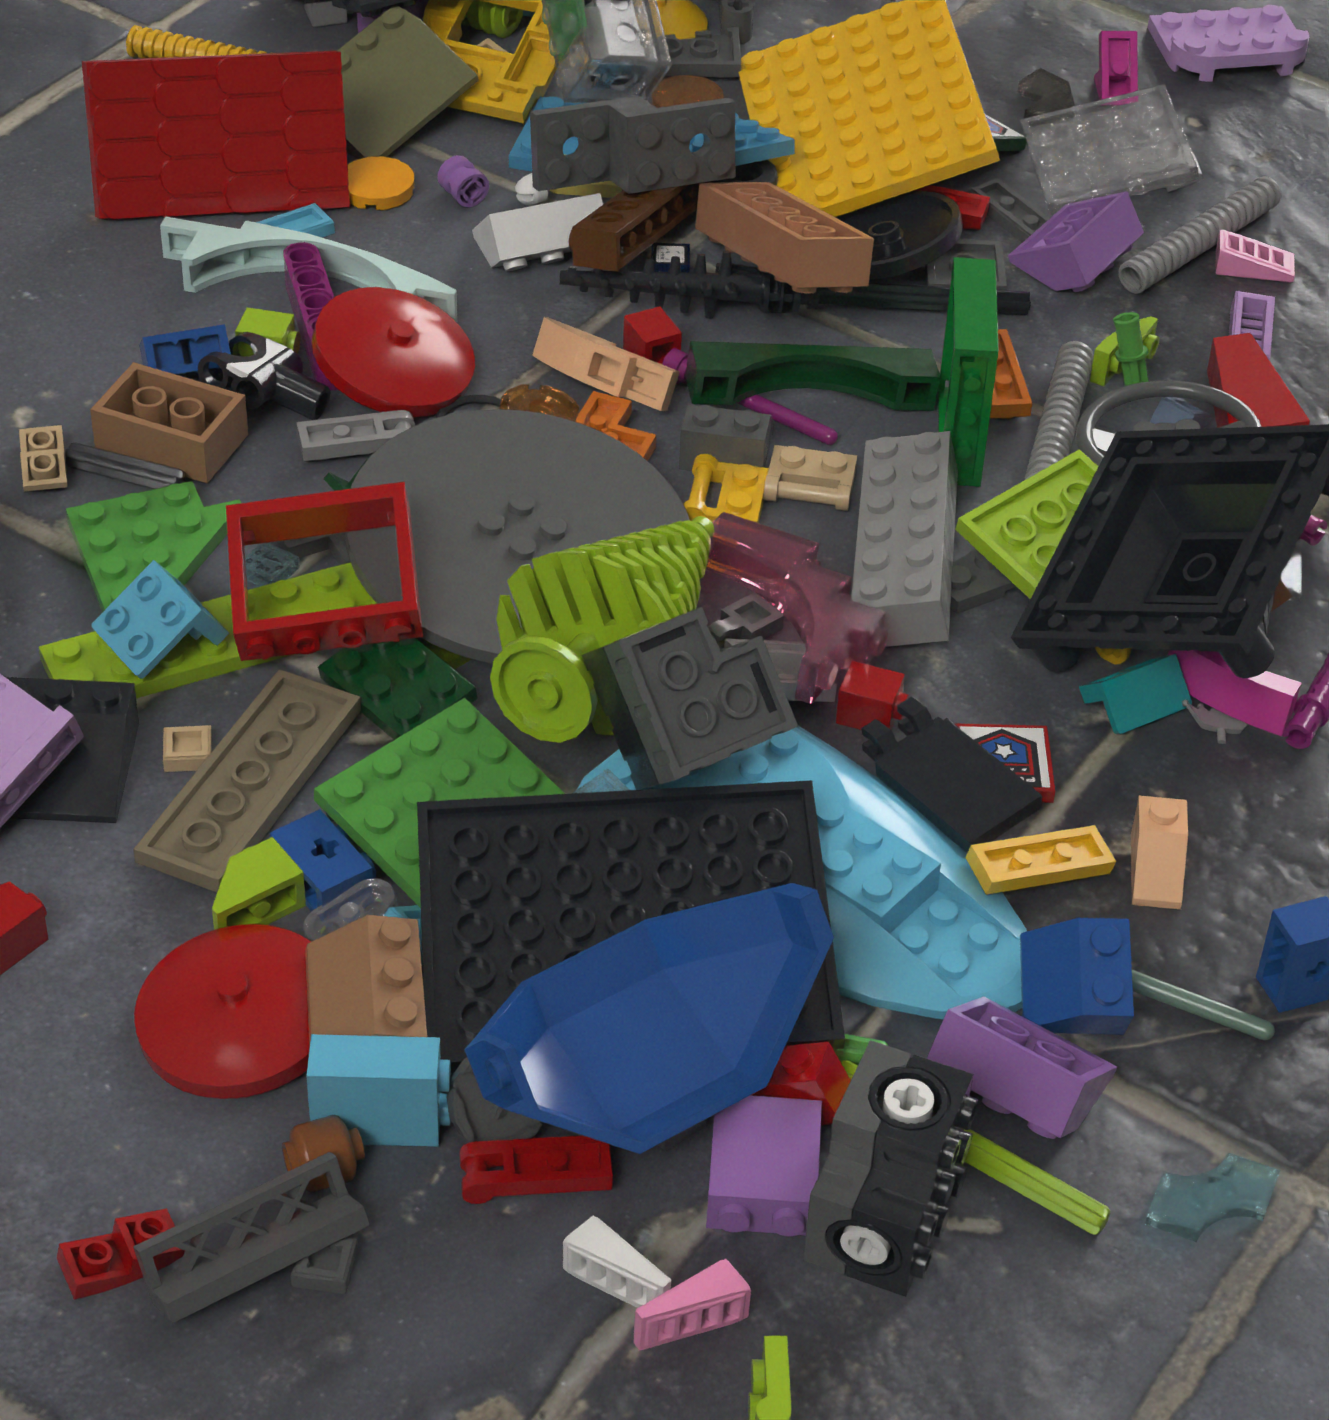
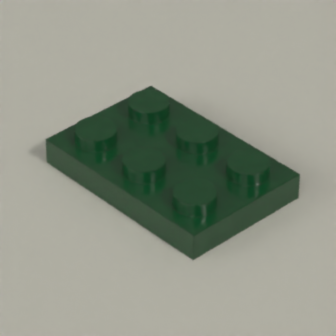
(397, 683)

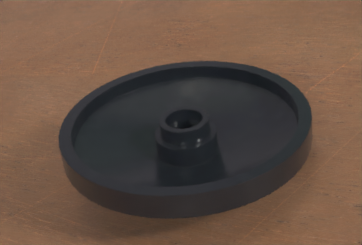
(907, 230)

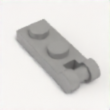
(350, 434)

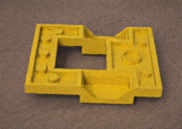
(507, 81)

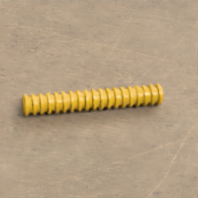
(156, 44)

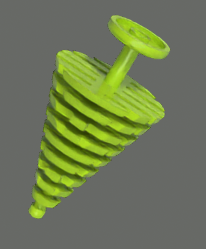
(579, 604)

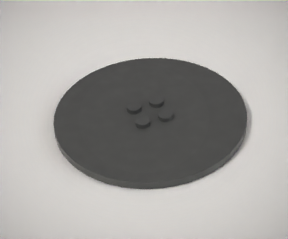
(492, 497)

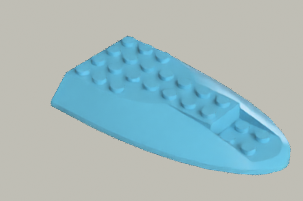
(899, 891)

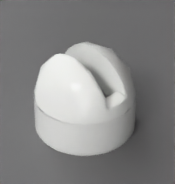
(527, 194)

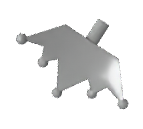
(1215, 721)

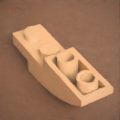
(604, 365)

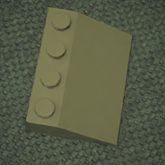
(396, 82)

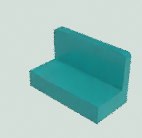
(1140, 693)

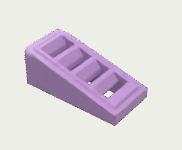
(1253, 307)

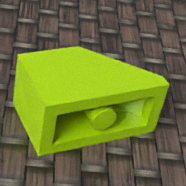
(258, 887)

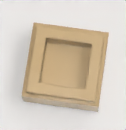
(186, 747)

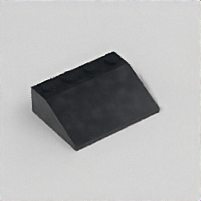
(94, 773)

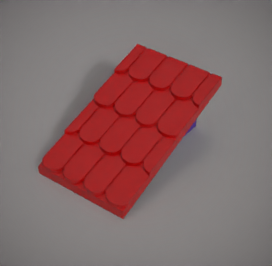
(216, 134)

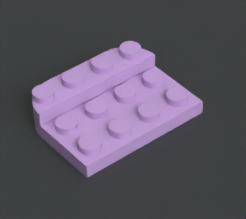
(1229, 40)

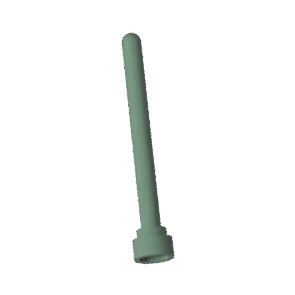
(1202, 1006)

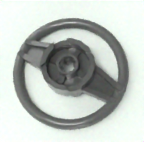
(1096, 442)

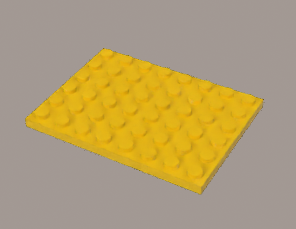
(870, 106)

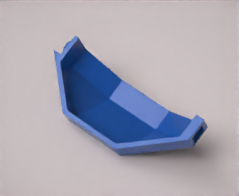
(657, 1019)

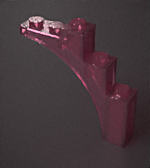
(811, 597)

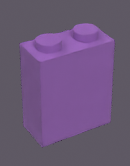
(764, 1165)

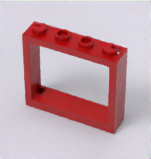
(317, 516)

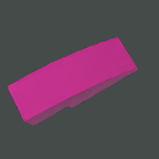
(1259, 701)

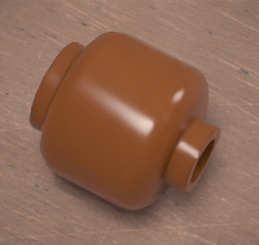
(318, 1138)

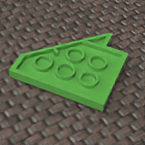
(130, 531)

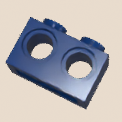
(183, 350)

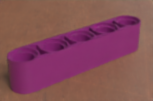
(308, 294)

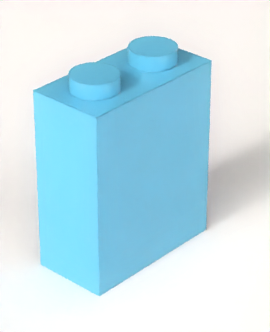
(380, 1086)

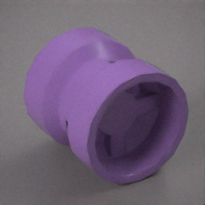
(463, 181)

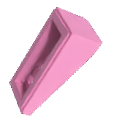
(1252, 259)
(695, 1306)

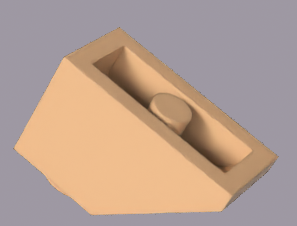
(1159, 852)

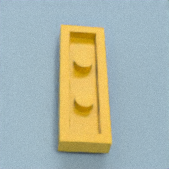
(1040, 859)

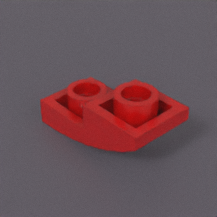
(109, 1259)

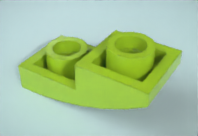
(1104, 358)

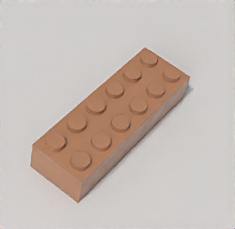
(784, 236)

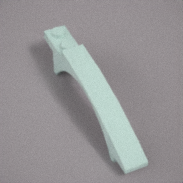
(221, 253)

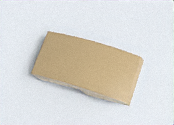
(43, 458)

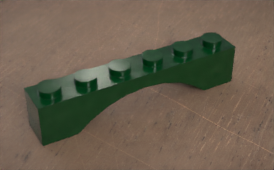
(734, 371)

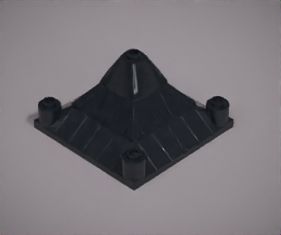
(1180, 545)

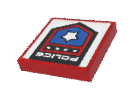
(1021, 749)

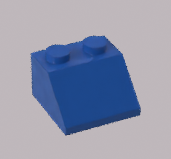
(1078, 976)

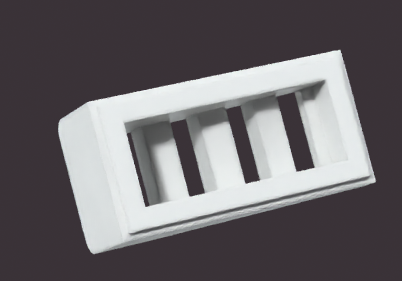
(611, 1264)

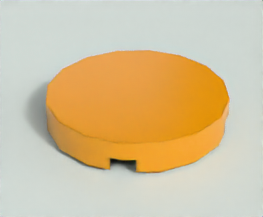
(380, 182)

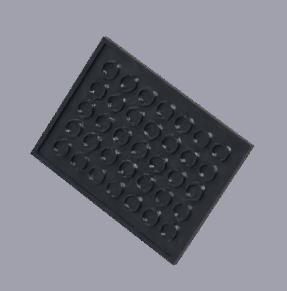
(551, 875)

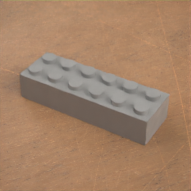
(907, 535)

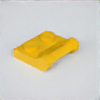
(740, 490)

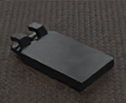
(949, 776)

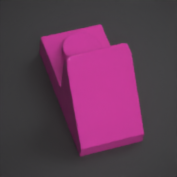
(1117, 64)

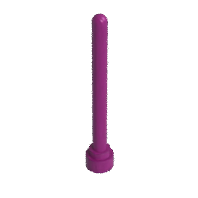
(678, 359)

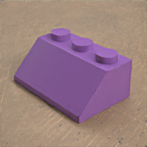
(1079, 242)
(1022, 1066)

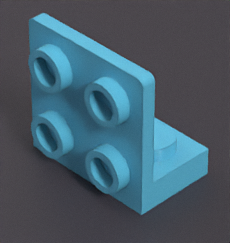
(153, 618)

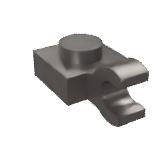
(746, 620)

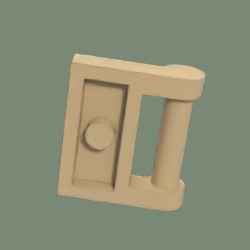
(810, 476)

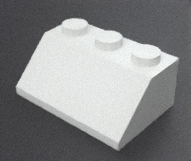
(532, 232)

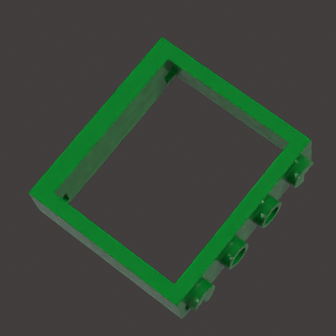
(969, 364)

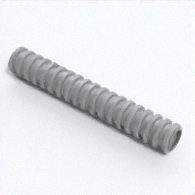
(1199, 234)
(1061, 406)

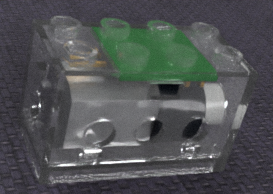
(606, 48)

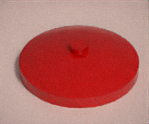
(392, 351)
(228, 1012)

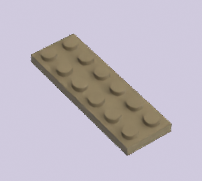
(248, 779)

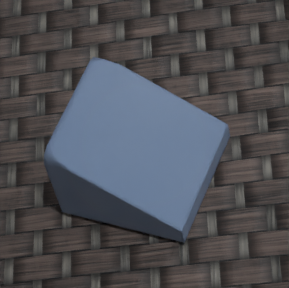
(1175, 409)

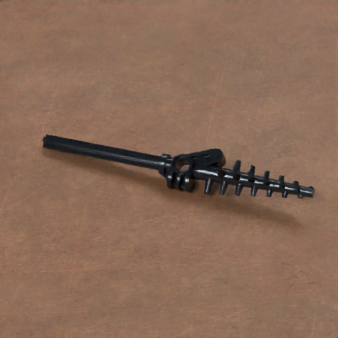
(757, 287)

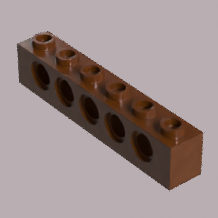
(629, 225)

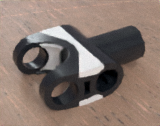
(267, 375)

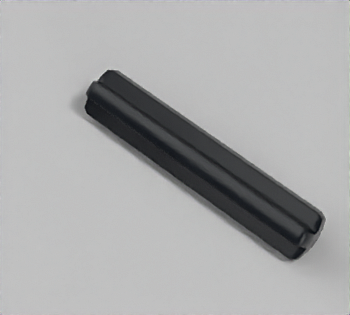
(122, 467)

